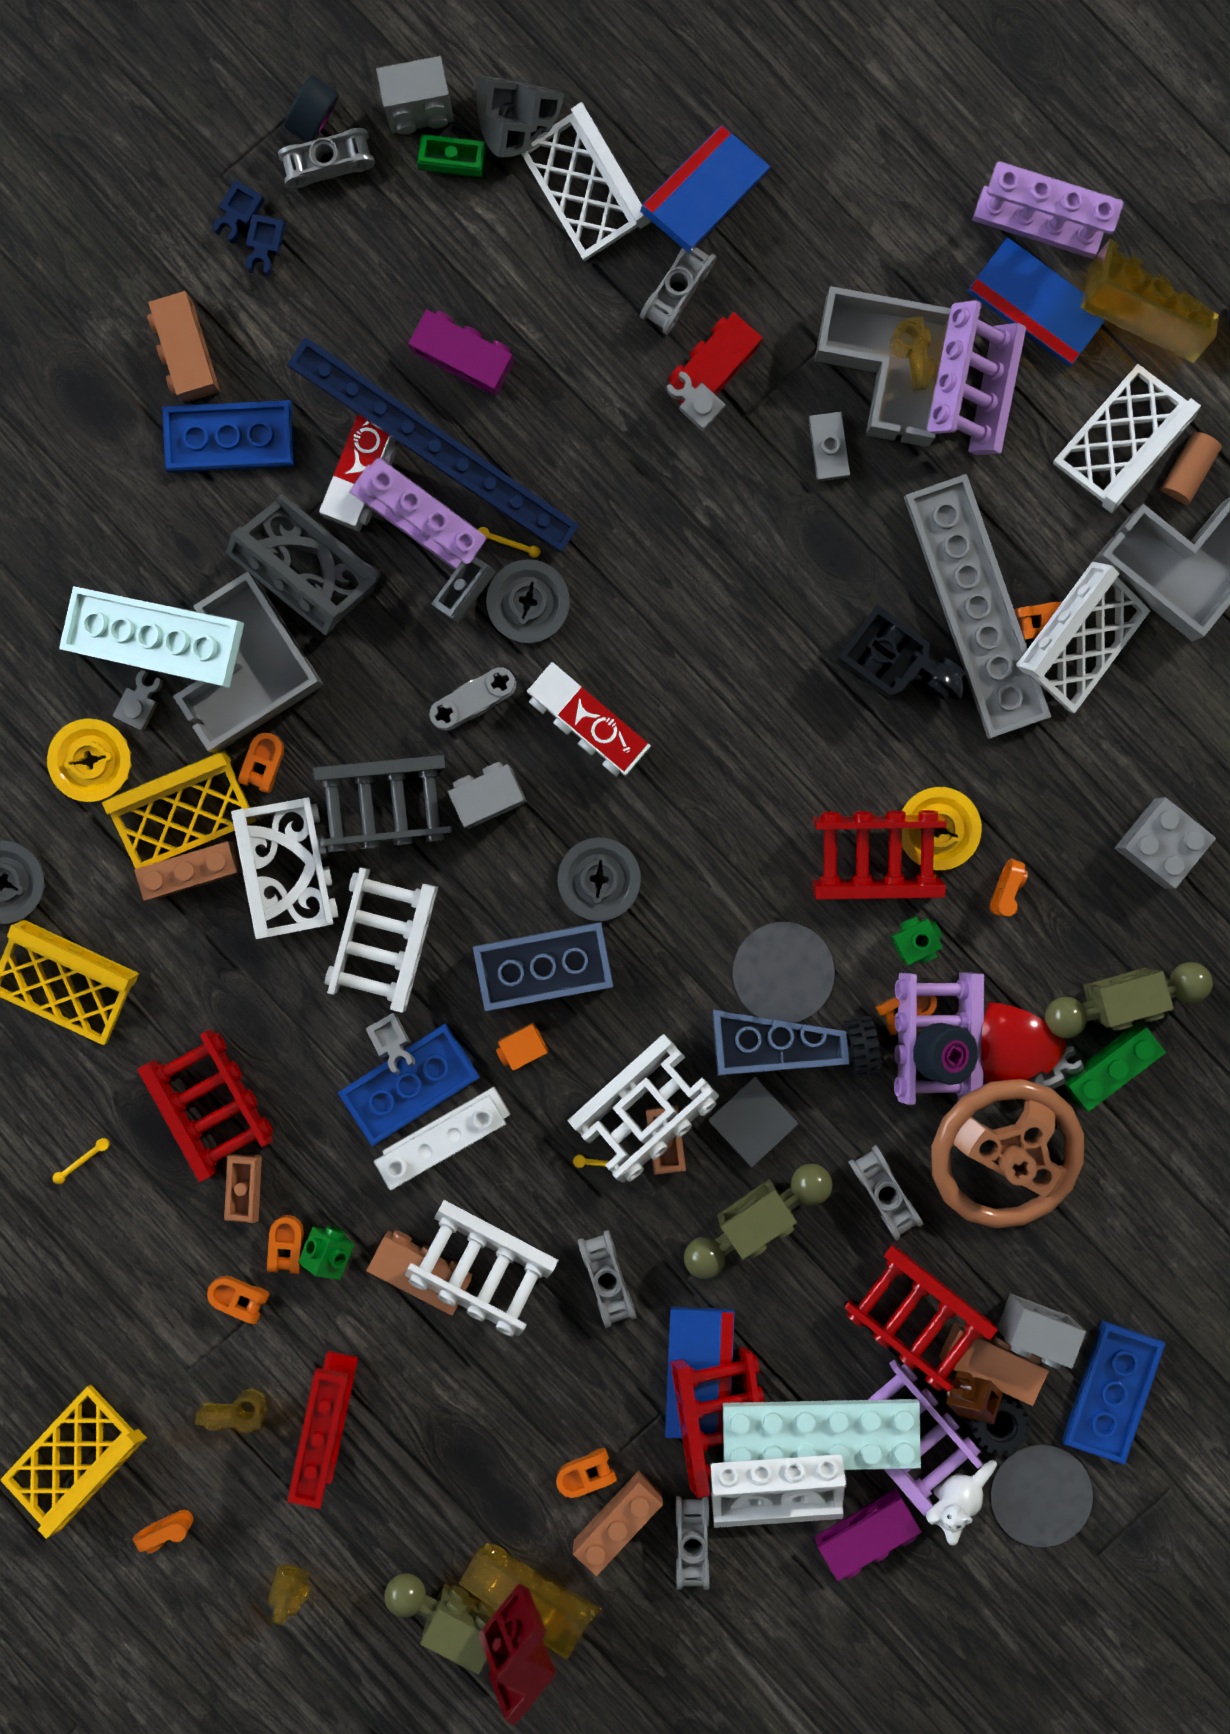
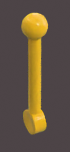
(533, 551)
(101, 1145)
(580, 1160)

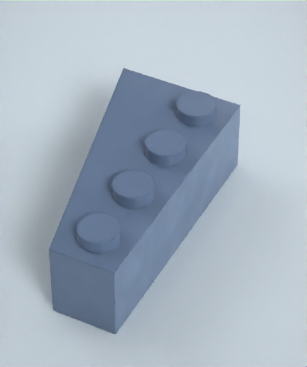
(767, 1045)

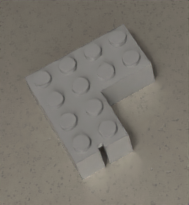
(857, 336)
(1169, 573)
(267, 673)

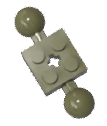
(1128, 998)
(757, 1220)
(451, 1619)

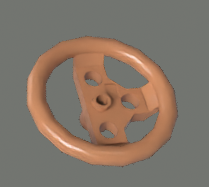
(1011, 1154)

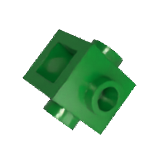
(905, 940)
(326, 1252)

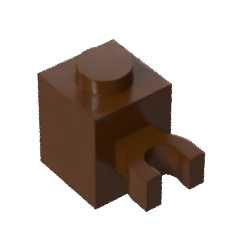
(974, 1398)

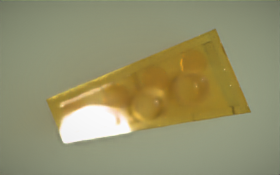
(1147, 304)
(564, 1614)

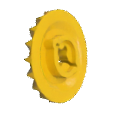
(72, 746)
(961, 819)

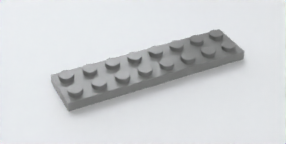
(976, 605)

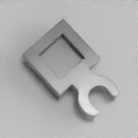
(699, 404)
(136, 706)
(388, 1039)
(1055, 1076)

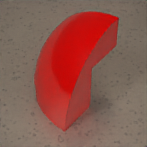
(1017, 1044)

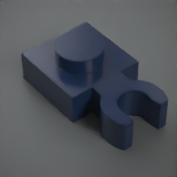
(238, 208)
(264, 238)

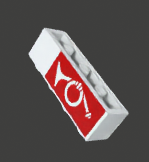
(362, 448)
(588, 719)

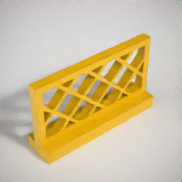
(167, 785)
(77, 959)
(95, 1475)

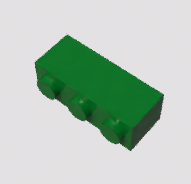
(1113, 1067)

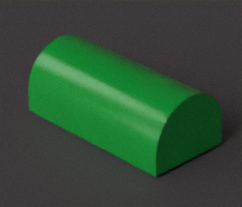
(452, 156)

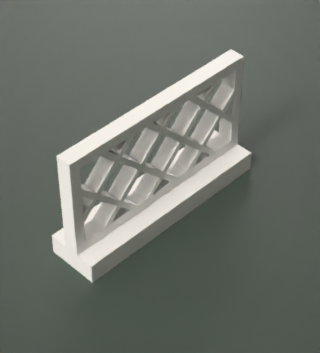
(608, 168)
(1146, 456)
(1069, 622)

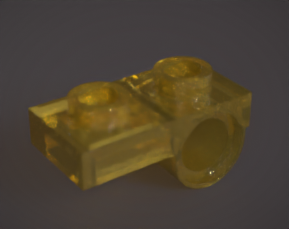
(921, 367)
(218, 1416)
(288, 1592)

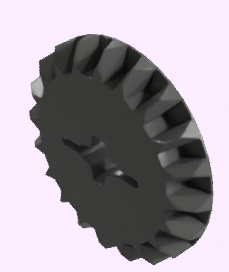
(515, 583)
(583, 862)
(24, 874)

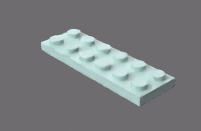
(152, 636)
(861, 1431)

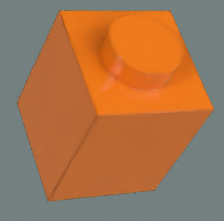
(521, 1047)

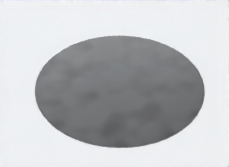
(783, 972)
(1041, 1496)

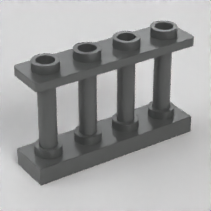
(395, 773)

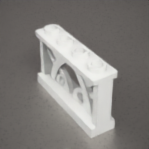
(250, 837)
(777, 1490)

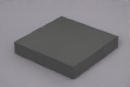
(752, 1121)

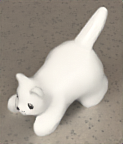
(959, 1499)

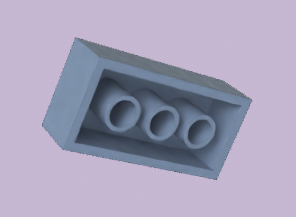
(543, 966)

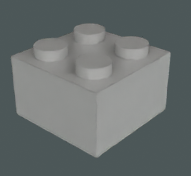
(415, 95)
(487, 795)
(1165, 843)
(1041, 1332)

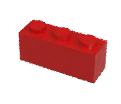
(721, 356)

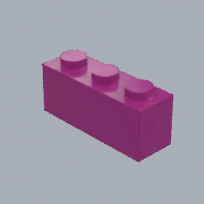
(461, 351)
(867, 1535)

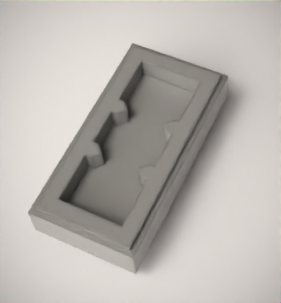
(829, 446)

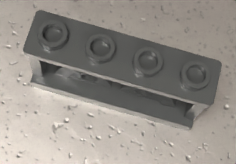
(305, 535)

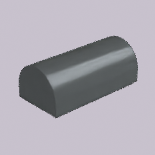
(463, 589)

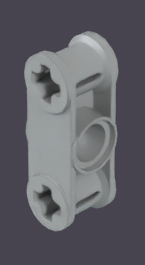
(344, 159)
(666, 304)
(473, 699)
(896, 1210)
(601, 1258)
(692, 1523)

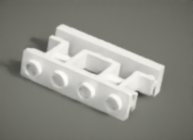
(625, 1091)

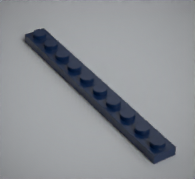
(432, 444)

